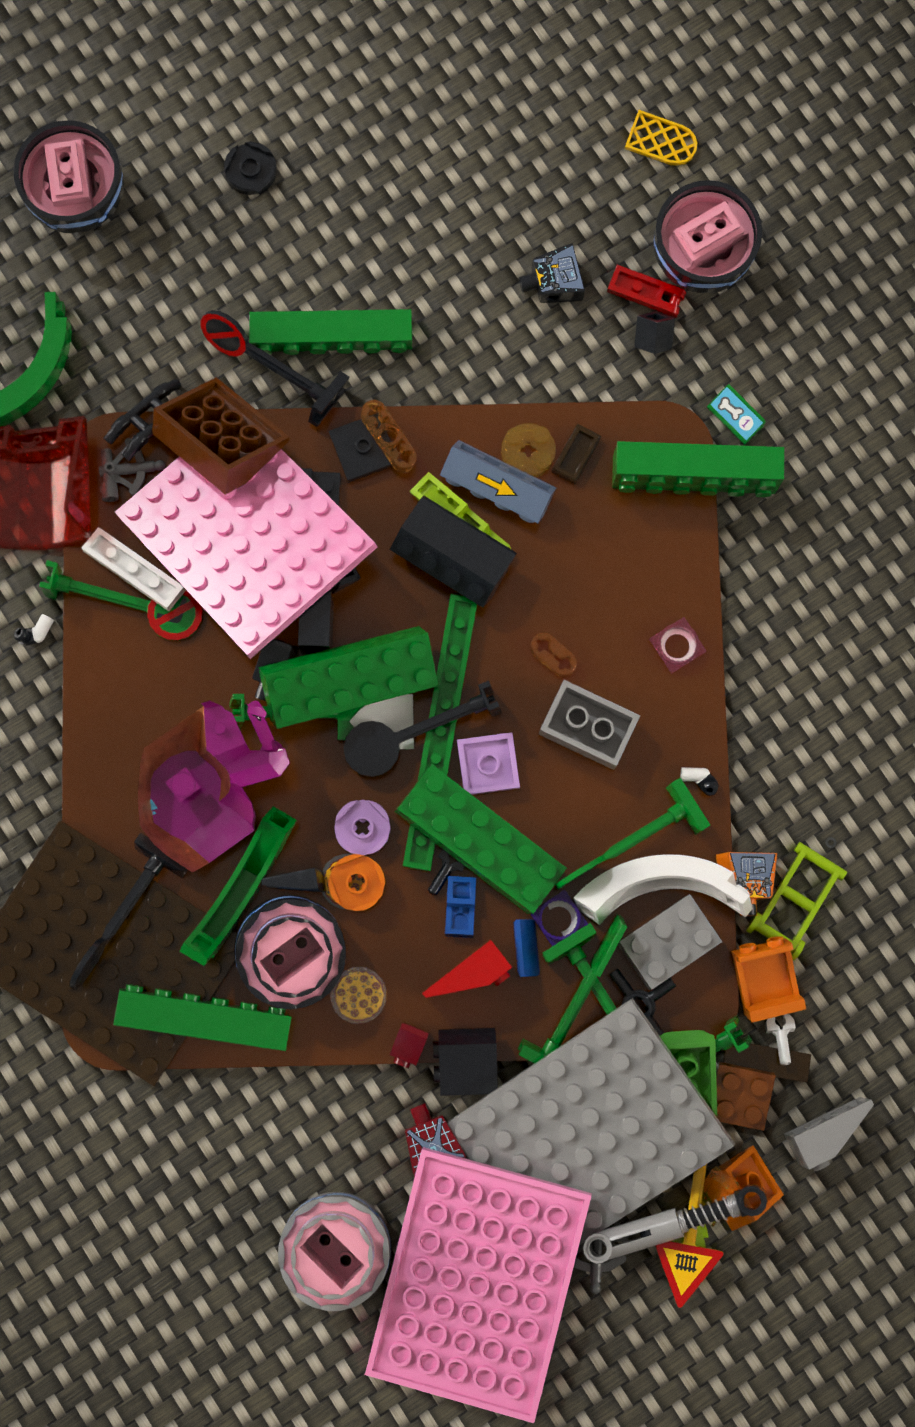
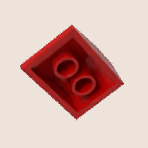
(477, 971)

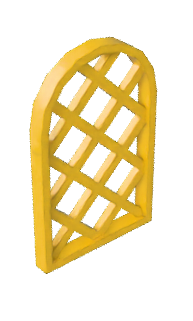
(672, 125)

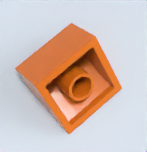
(750, 1169)

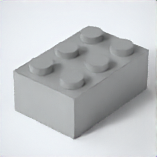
(589, 724)
(669, 942)

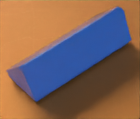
(526, 948)

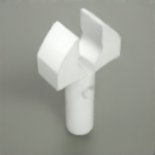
(781, 1036)

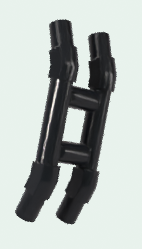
(133, 417)

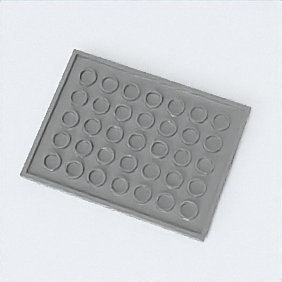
(600, 1118)

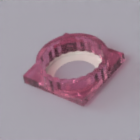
(683, 628)

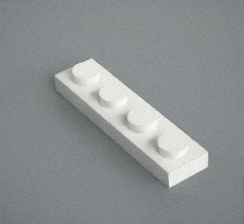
(133, 569)

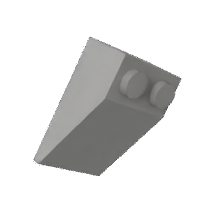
(827, 1134)

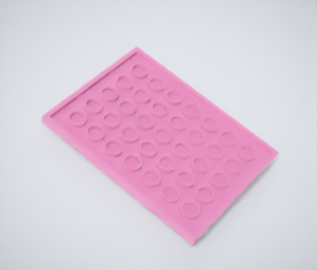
(250, 553)
(478, 1284)

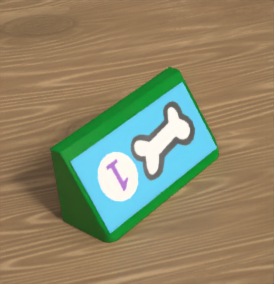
(736, 414)

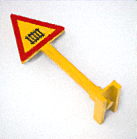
(685, 1262)

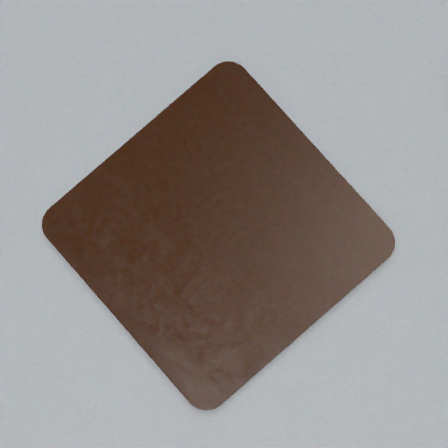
(593, 575)

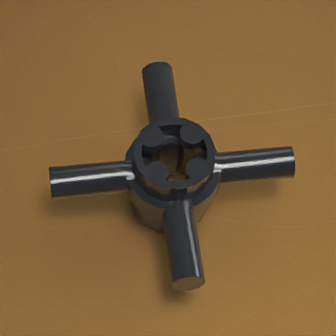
(648, 998)

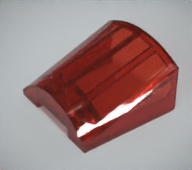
(44, 486)

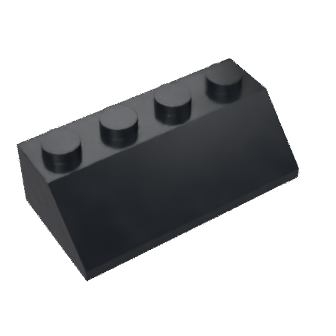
(453, 551)

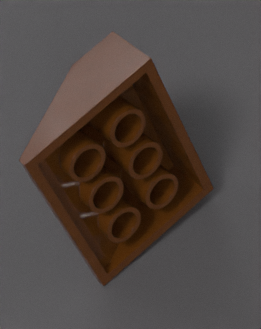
(218, 434)

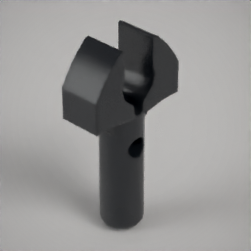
(444, 872)

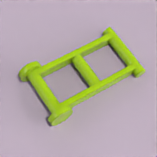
(758, 922)

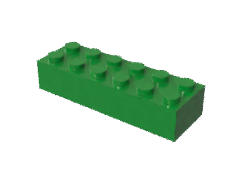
(697, 468)
(348, 676)
(480, 840)

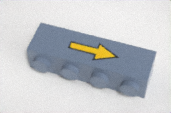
(498, 482)

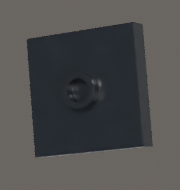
(359, 450)

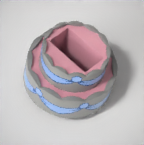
(315, 1269)

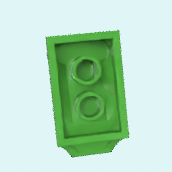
(697, 1056)

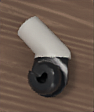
(35, 634)
(703, 779)

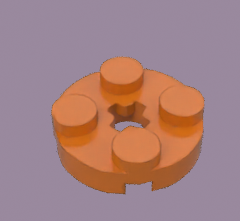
(342, 875)

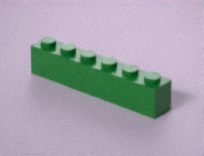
(331, 331)
(201, 1018)

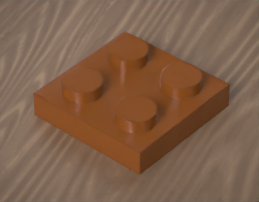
(743, 1095)

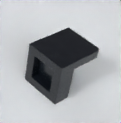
(654, 332)

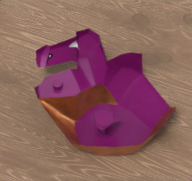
(199, 780)

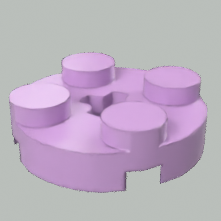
(362, 811)

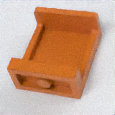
(767, 979)

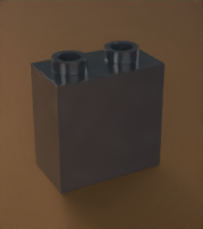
(316, 626)
(466, 1061)

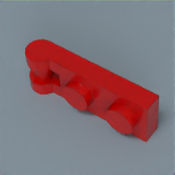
(646, 291)

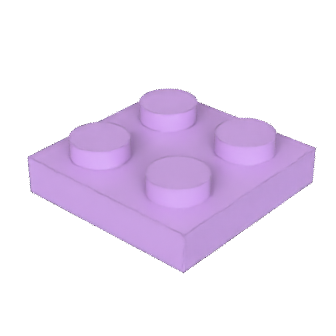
(488, 763)

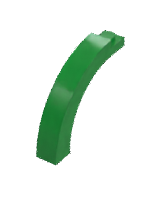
(45, 368)
(241, 887)

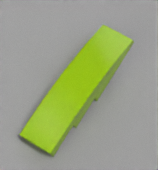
(439, 493)

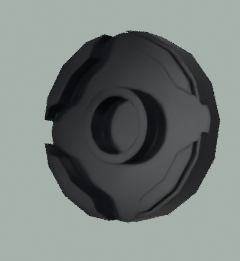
(250, 168)

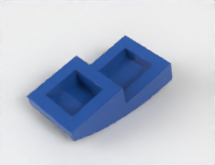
(460, 907)

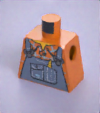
(752, 872)

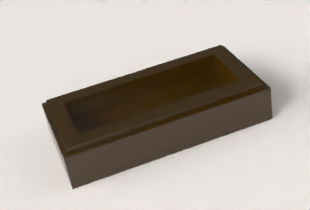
(576, 454)

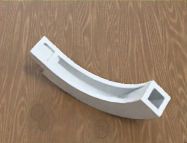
(656, 873)

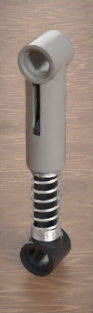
(671, 1224)

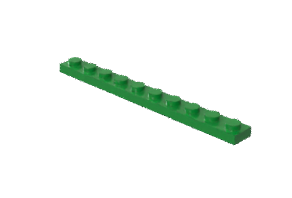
(445, 697)

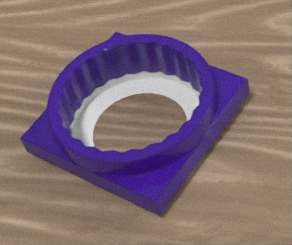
(561, 900)

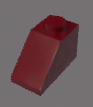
(408, 1045)

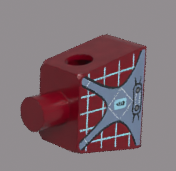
(431, 1134)

